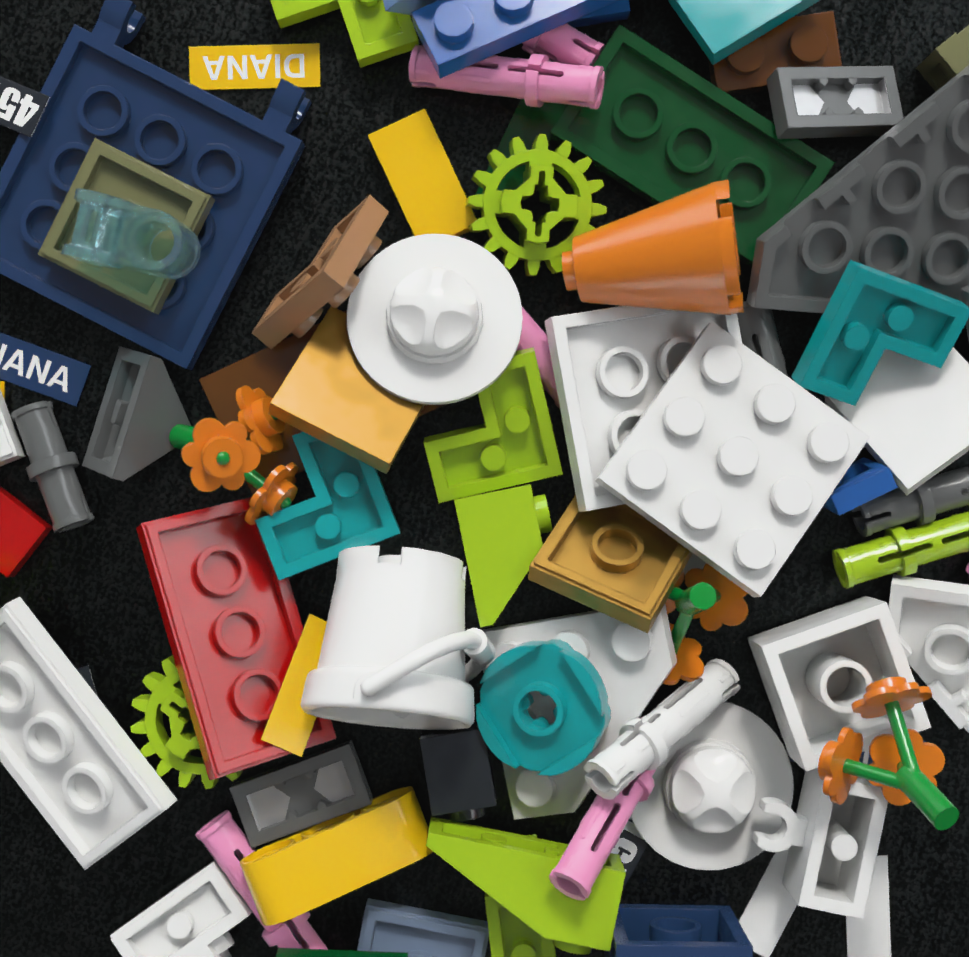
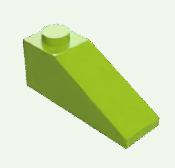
(516, 875)

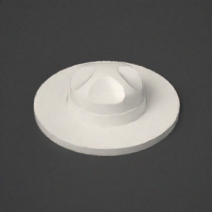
(434, 319)
(712, 792)

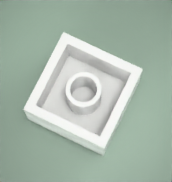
(823, 666)

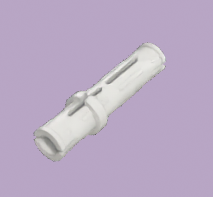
(646, 741)

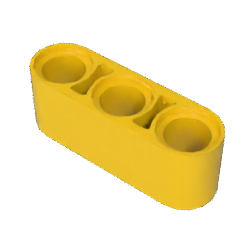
(336, 856)

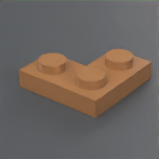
(327, 277)

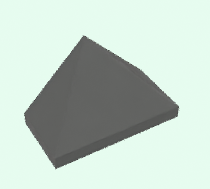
(134, 416)

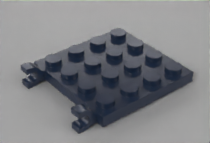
(172, 127)

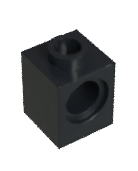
(458, 772)

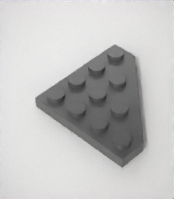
(889, 208)

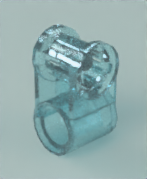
(121, 233)

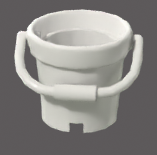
(397, 643)

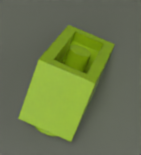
(499, 542)

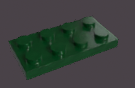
(675, 132)

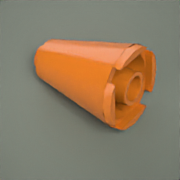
(663, 257)

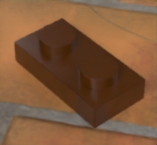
(797, 42)

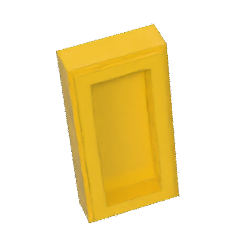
(422, 176)

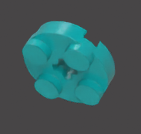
(579, 712)

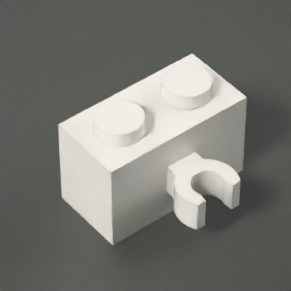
(828, 845)

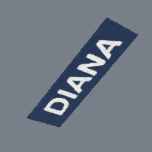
(42, 370)

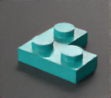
(870, 315)
(345, 513)

